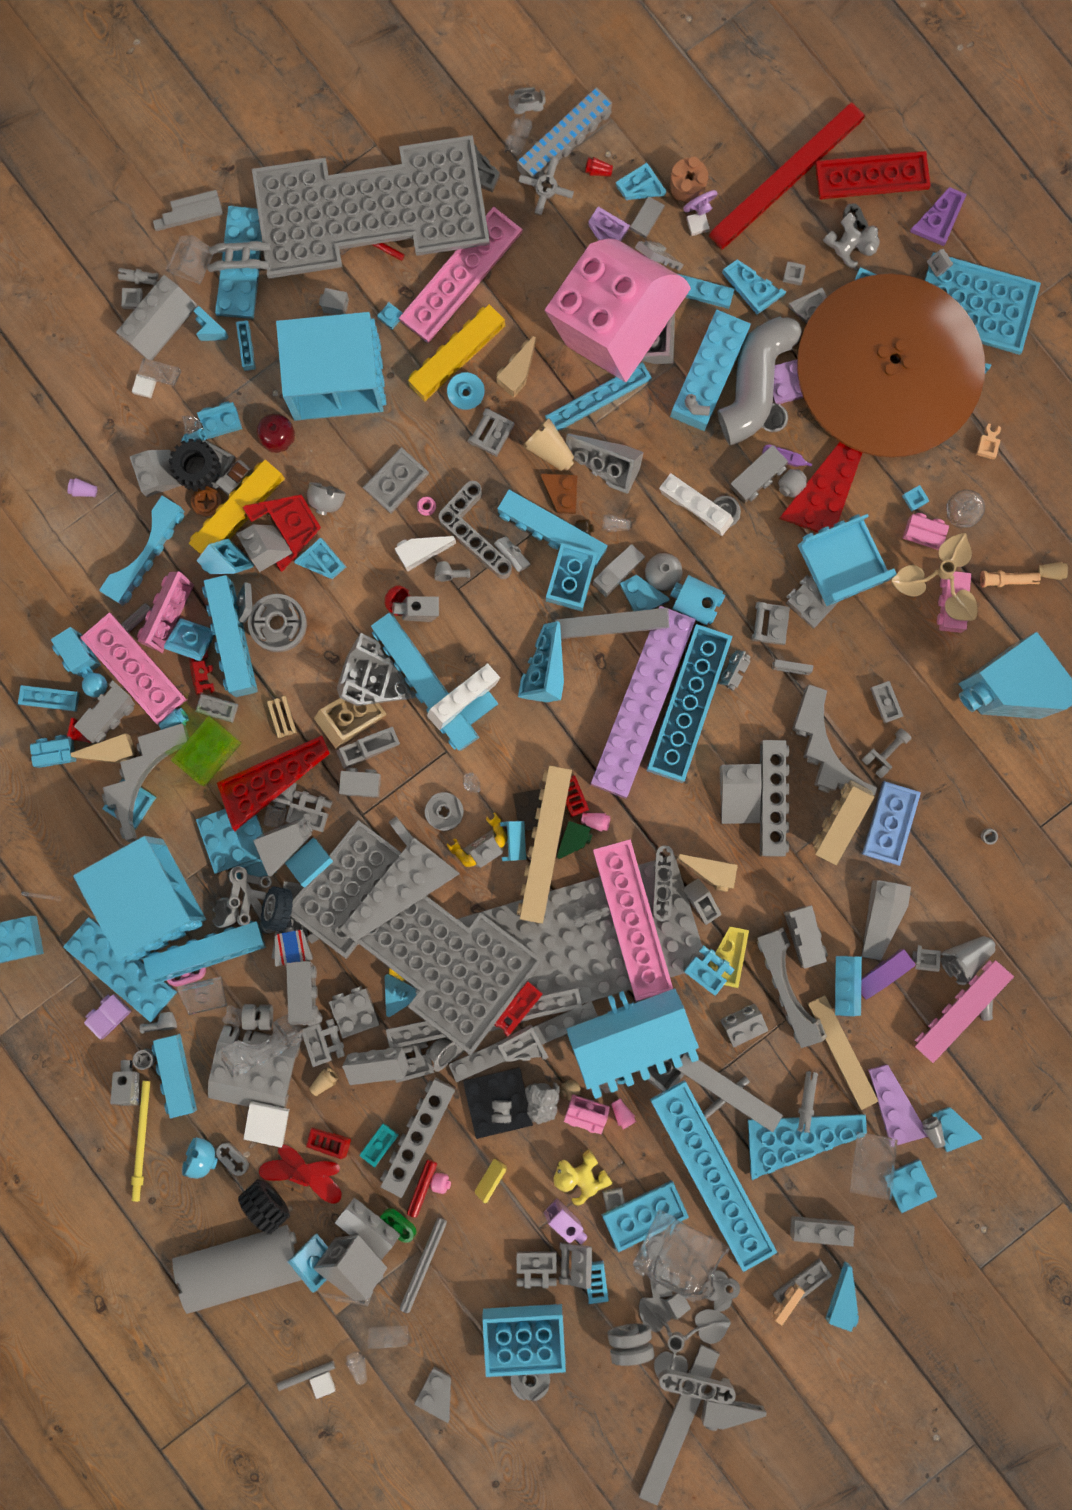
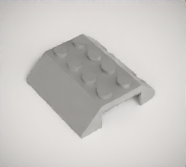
(261, 1083)

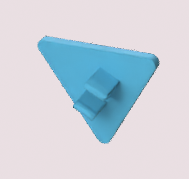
(397, 994)

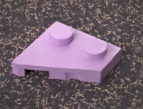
(607, 226)

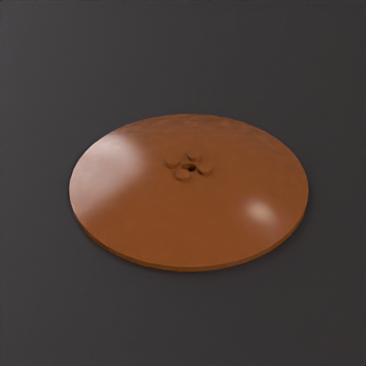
(883, 404)

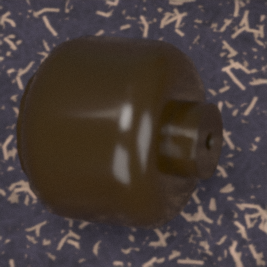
(585, 526)

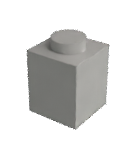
(334, 302)

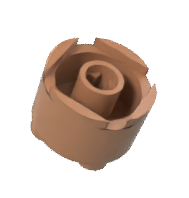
(688, 179)

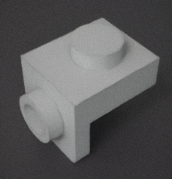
(926, 959)

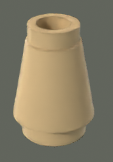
(1054, 570)
(324, 1081)

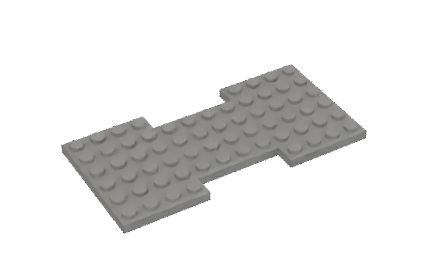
(316, 214)
(460, 971)

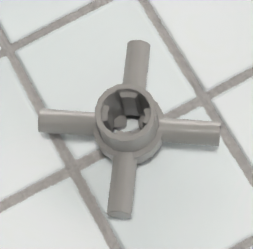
(550, 192)

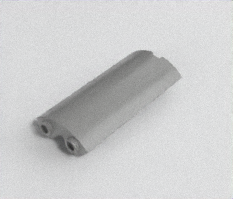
(235, 1269)

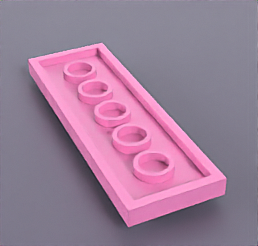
(133, 668)

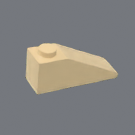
(112, 750)

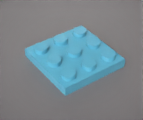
(224, 845)

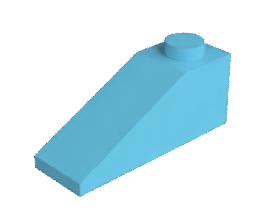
(843, 1305)

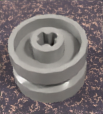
(631, 1344)

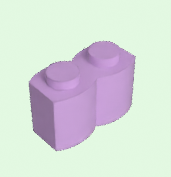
(107, 1016)

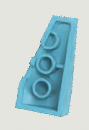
(545, 674)

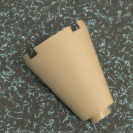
(550, 446)

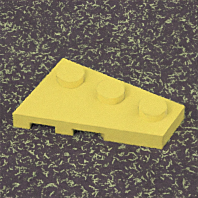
(733, 950)

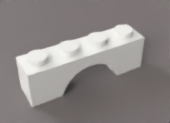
(702, 507)
(463, 695)

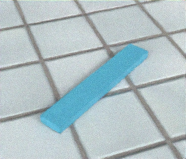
(598, 398)

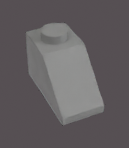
(702, 901)

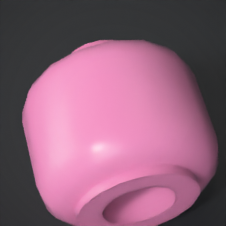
(440, 1183)

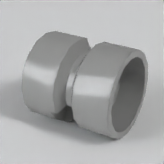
(250, 1016)

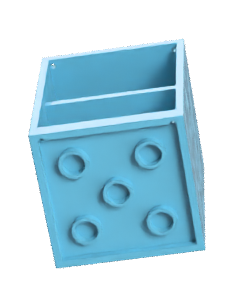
(331, 366)
(140, 898)

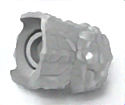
(542, 1102)

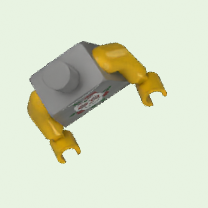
(484, 848)

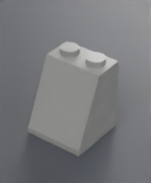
(281, 843)
(351, 1267)

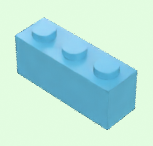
(848, 985)

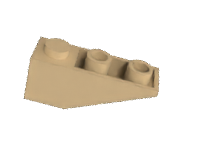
(515, 374)

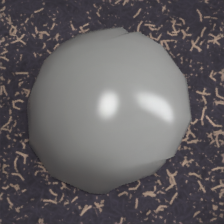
(776, 419)
(224, 915)

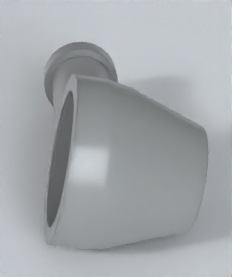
(444, 572)
(165, 1022)

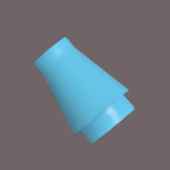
(176, 717)

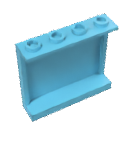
(844, 560)

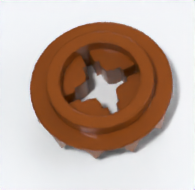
(200, 496)

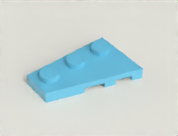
(752, 288)

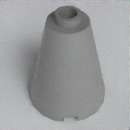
(967, 958)

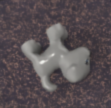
(865, 241)

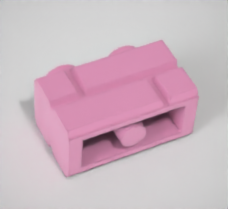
(926, 531)
(586, 1114)

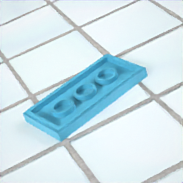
(631, 1221)

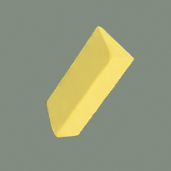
(490, 1180)

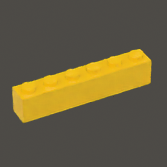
(456, 352)
(231, 515)

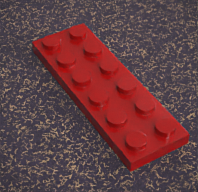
(872, 175)

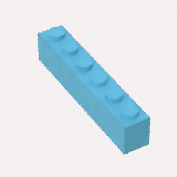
(546, 525)
(204, 952)

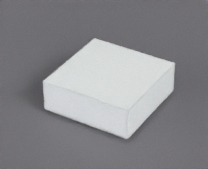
(697, 224)
(143, 387)
(322, 1385)

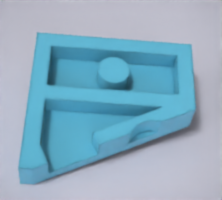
(321, 560)

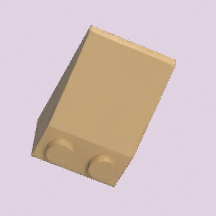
(344, 721)
(714, 873)

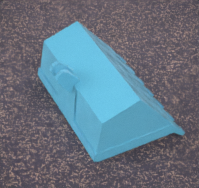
(632, 1040)

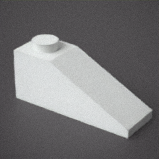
(421, 549)

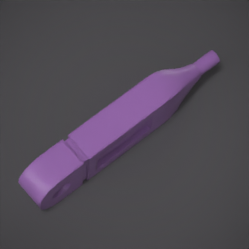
(794, 459)

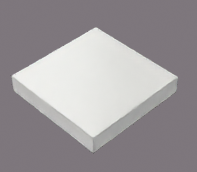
(266, 1124)

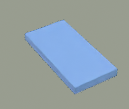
(891, 823)

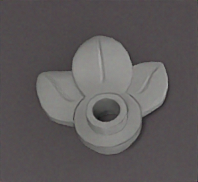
(721, 1297)

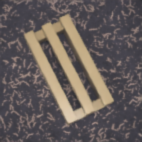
(277, 701)

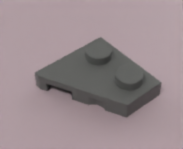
(487, 173)

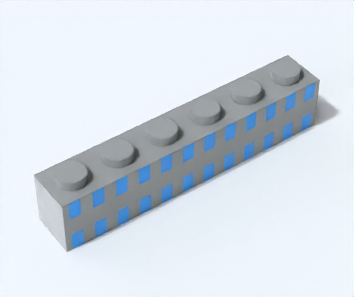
(566, 134)

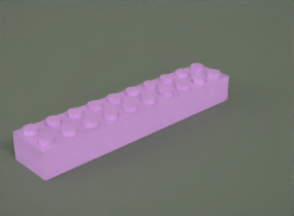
(642, 705)

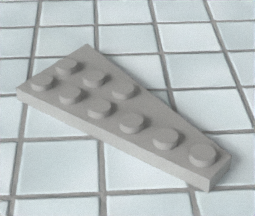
(405, 883)

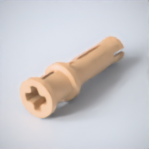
(1001, 578)

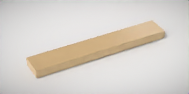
(843, 1053)

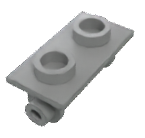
(738, 662)

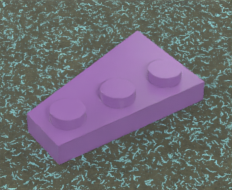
(939, 220)

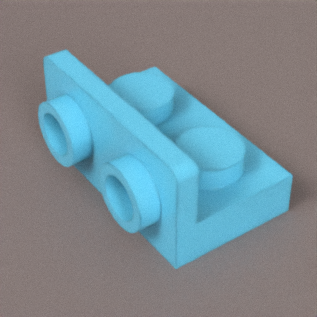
(220, 419)

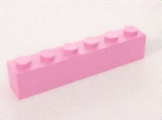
(963, 1011)

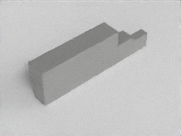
(190, 210)

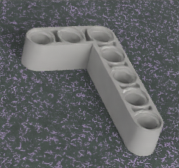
(470, 535)

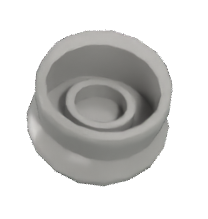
(730, 505)

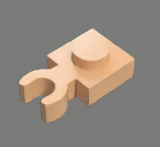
(988, 444)

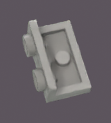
(744, 1025)

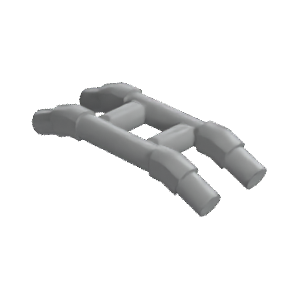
(245, 262)

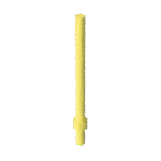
(137, 1179)

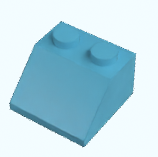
(224, 558)

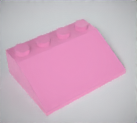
(166, 611)

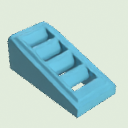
(598, 1265)

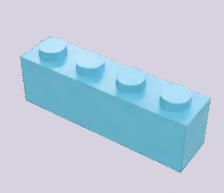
(174, 1076)

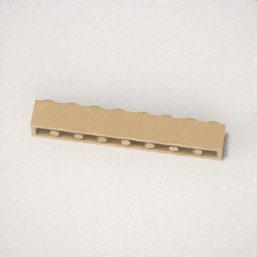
(545, 844)

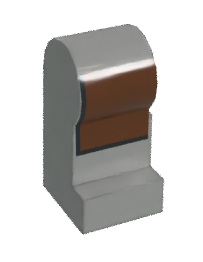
(234, 477)

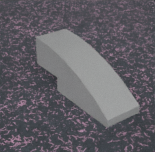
(367, 747)

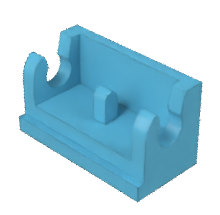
(515, 840)

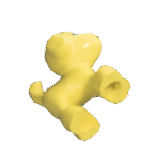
(568, 1177)

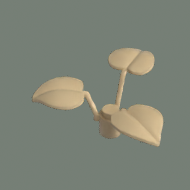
(954, 553)

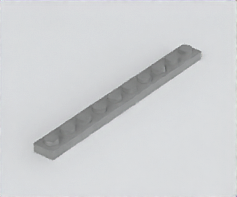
(424, 1032)

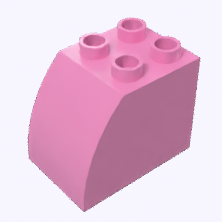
(615, 305)

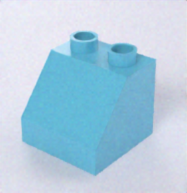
(1019, 683)

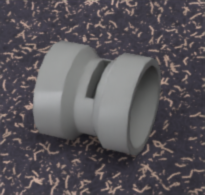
(141, 1060)
(501, 1111)

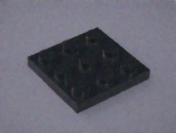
(497, 1086)

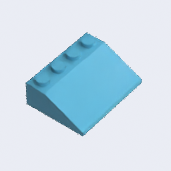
(523, 1340)

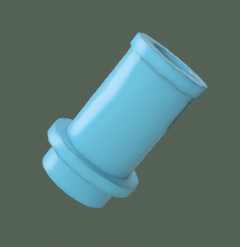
(199, 434)

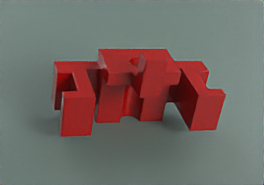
(198, 677)

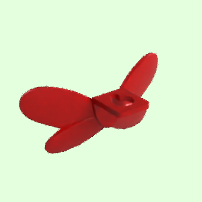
(296, 1170)

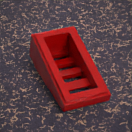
(584, 808)
(345, 1143)

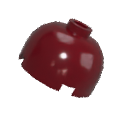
(275, 432)

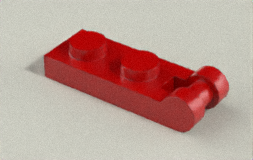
(519, 1008)

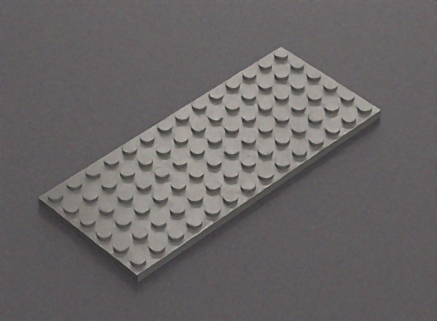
(591, 954)

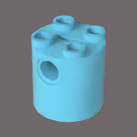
(690, 599)

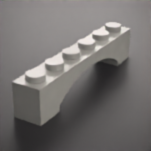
(806, 1028)

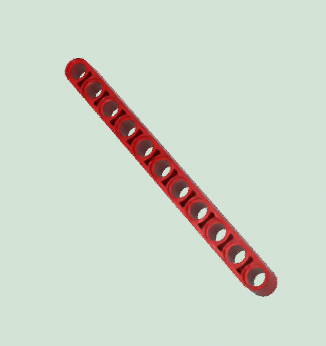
(786, 176)

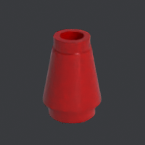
(597, 167)

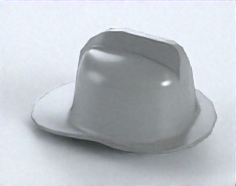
(443, 1052)

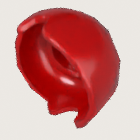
(395, 594)

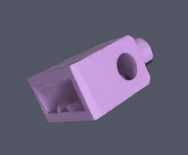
(565, 1222)

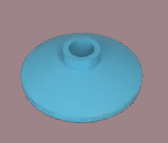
(465, 382)

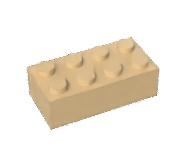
(843, 822)

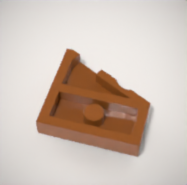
(562, 491)

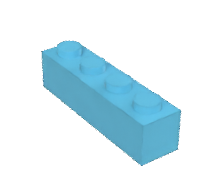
(245, 345)

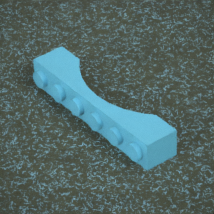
(122, 583)

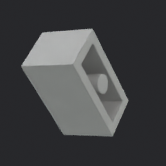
(360, 783)

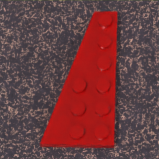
(826, 492)
(259, 785)

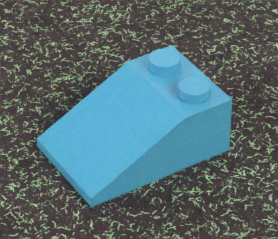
(571, 577)

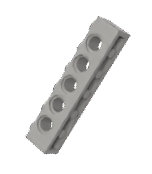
(767, 846)
(396, 1184)

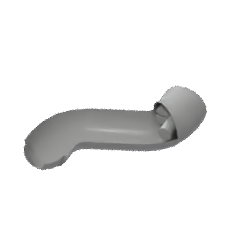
(756, 378)

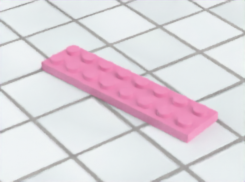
(459, 278)
(633, 920)

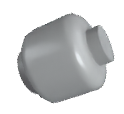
(792, 483)

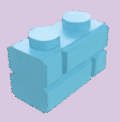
(52, 752)

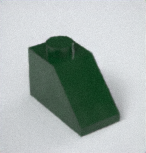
(574, 839)

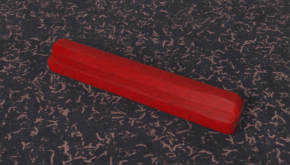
(421, 1188)

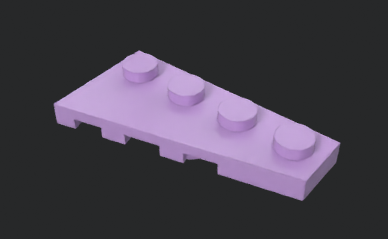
(896, 1110)

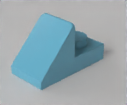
(211, 329)

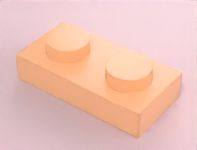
(783, 1309)

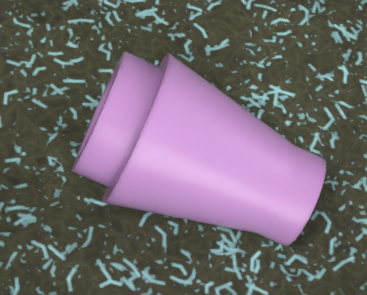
(81, 489)

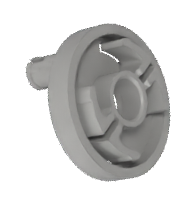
(277, 639)

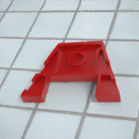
(292, 519)

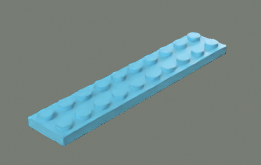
(713, 1175)

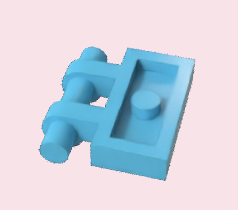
(707, 976)

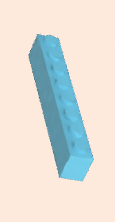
(420, 677)

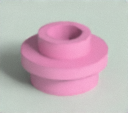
(426, 500)

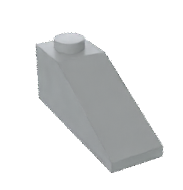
(618, 570)
(724, 1416)

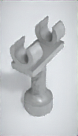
(901, 737)

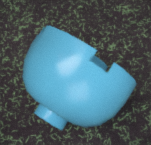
(199, 1159)

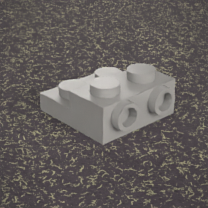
(808, 602)
(354, 1012)

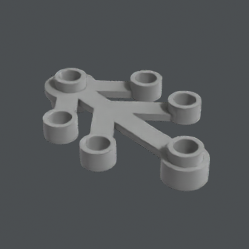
(250, 896)

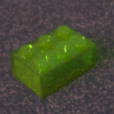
(206, 751)

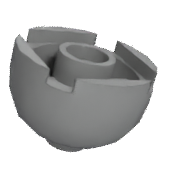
(324, 498)
(663, 571)

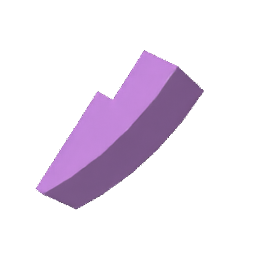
(885, 973)

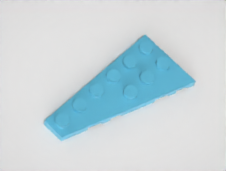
(788, 1146)

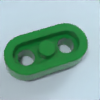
(400, 1224)

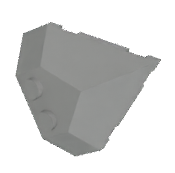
(371, 676)

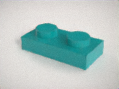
(379, 1145)

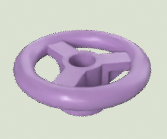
(701, 203)

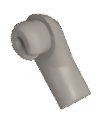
(693, 406)

